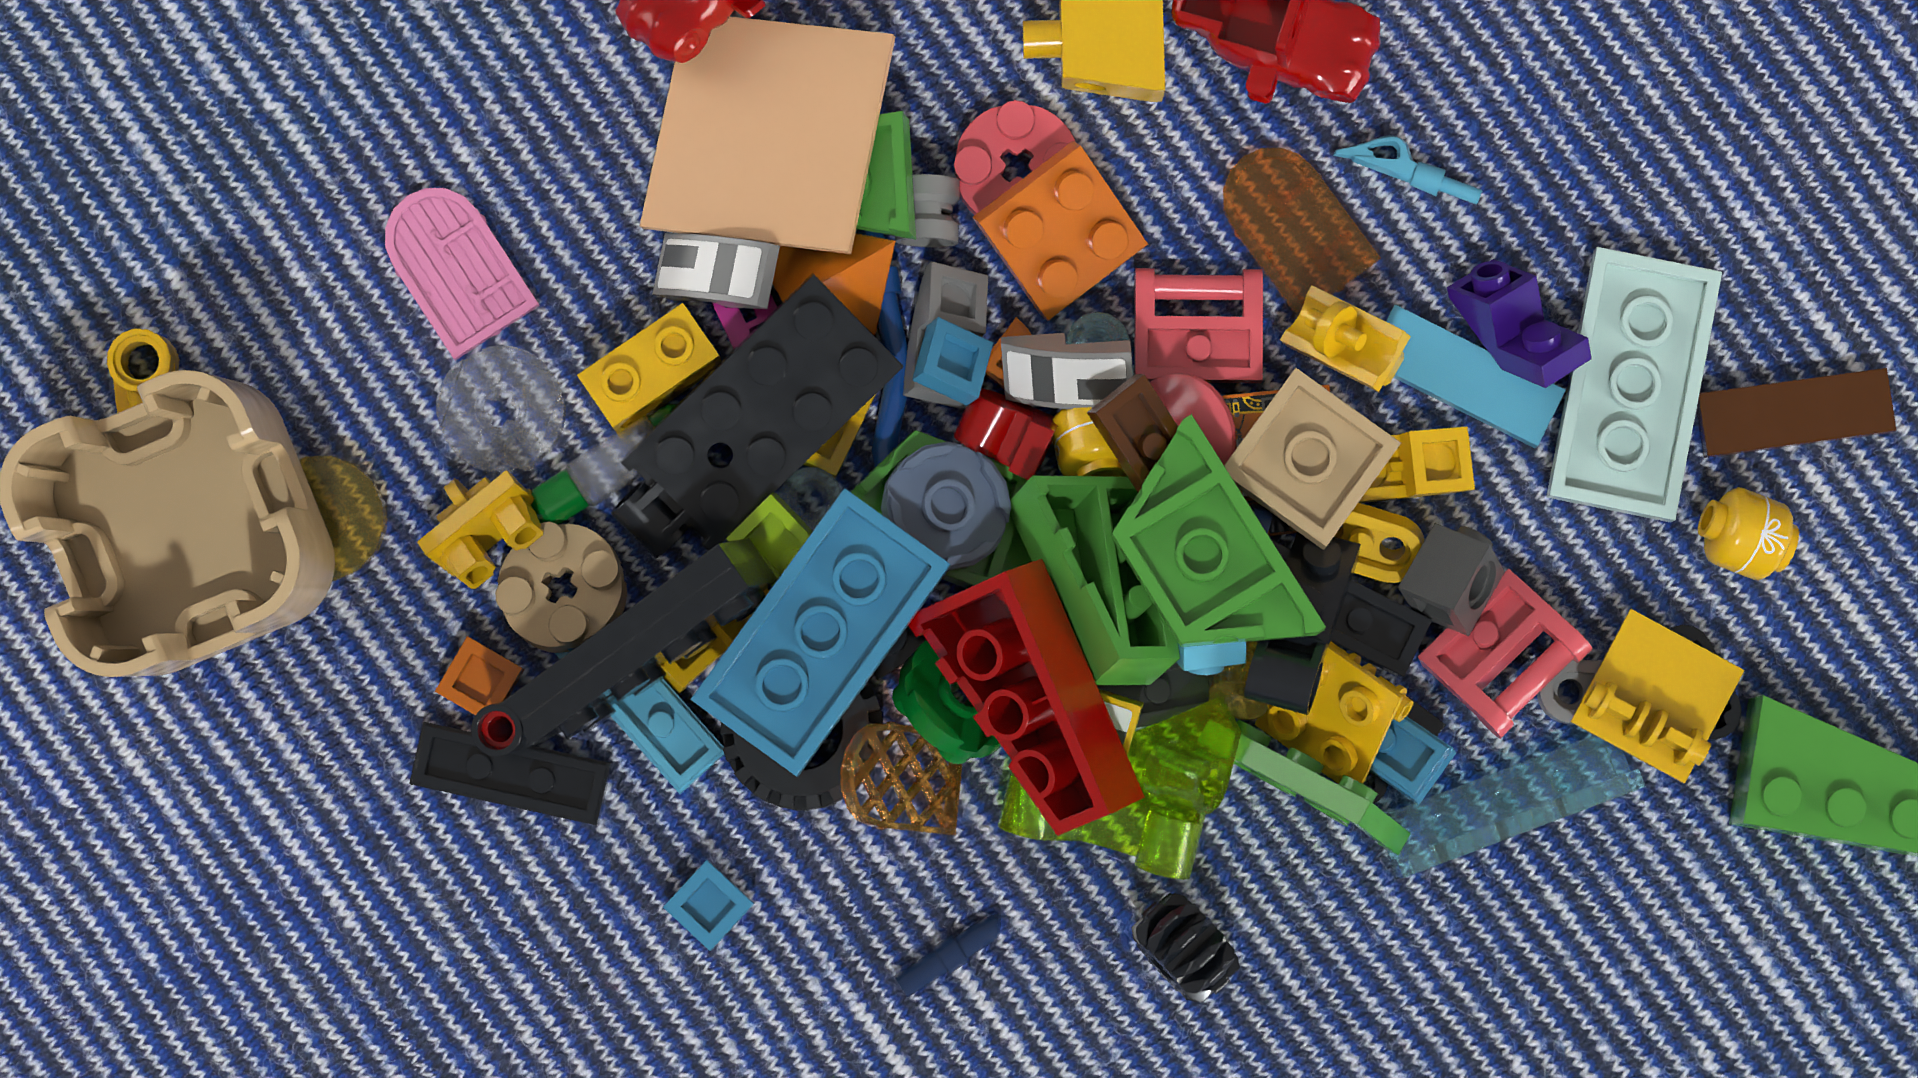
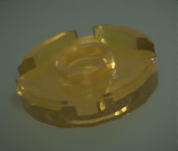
(350, 509)

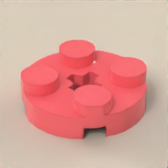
(995, 133)

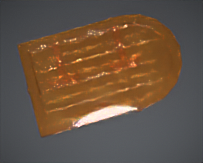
(1294, 225)

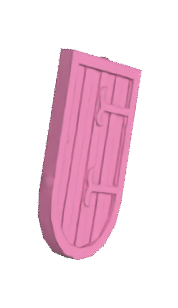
(455, 268)

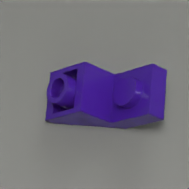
(1509, 321)

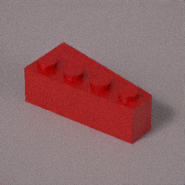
(1034, 693)

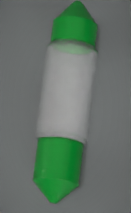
(593, 474)

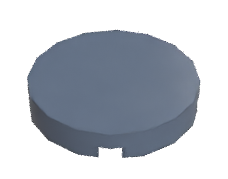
(950, 523)

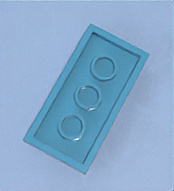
(820, 632)

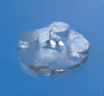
(484, 377)

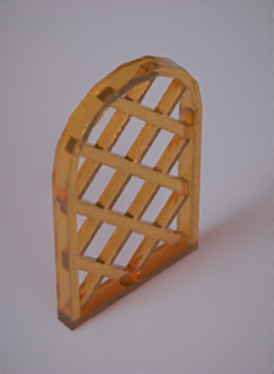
(849, 781)

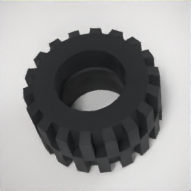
(816, 785)

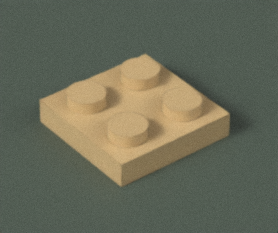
(1310, 458)

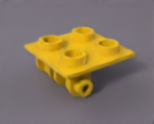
(1657, 696)
(1346, 717)

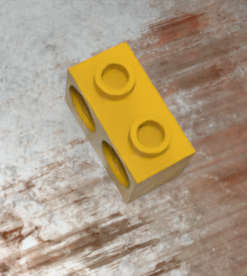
(650, 368)

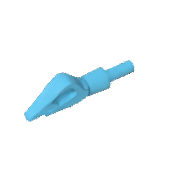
(1419, 175)

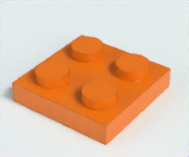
(1060, 230)

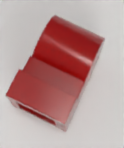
(1007, 431)

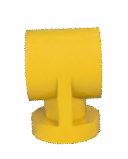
(117, 362)

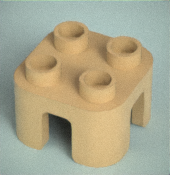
(170, 525)

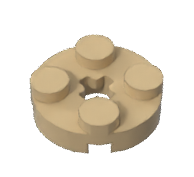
(568, 622)

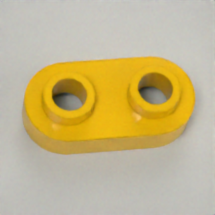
(1369, 528)

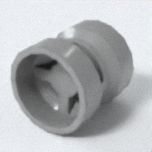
(933, 206)

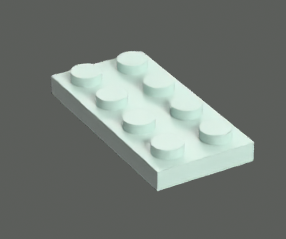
(1638, 396)

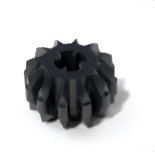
(1185, 947)

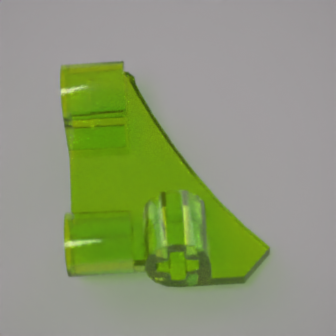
(1183, 775)

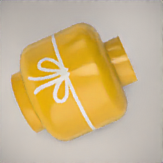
(1080, 446)
(1748, 533)

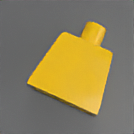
(1104, 46)

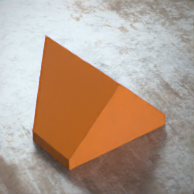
(853, 278)

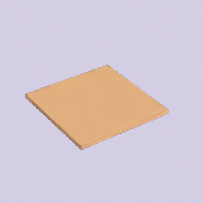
(770, 135)

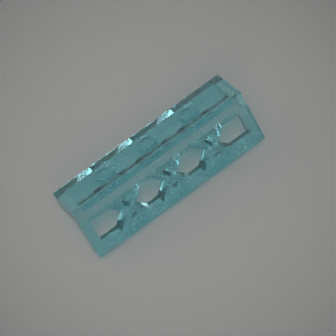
(1511, 803)

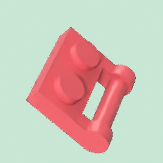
(1203, 346)
(1502, 632)

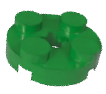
(935, 712)

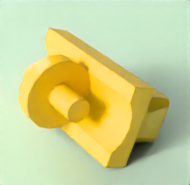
(1347, 339)
(477, 523)

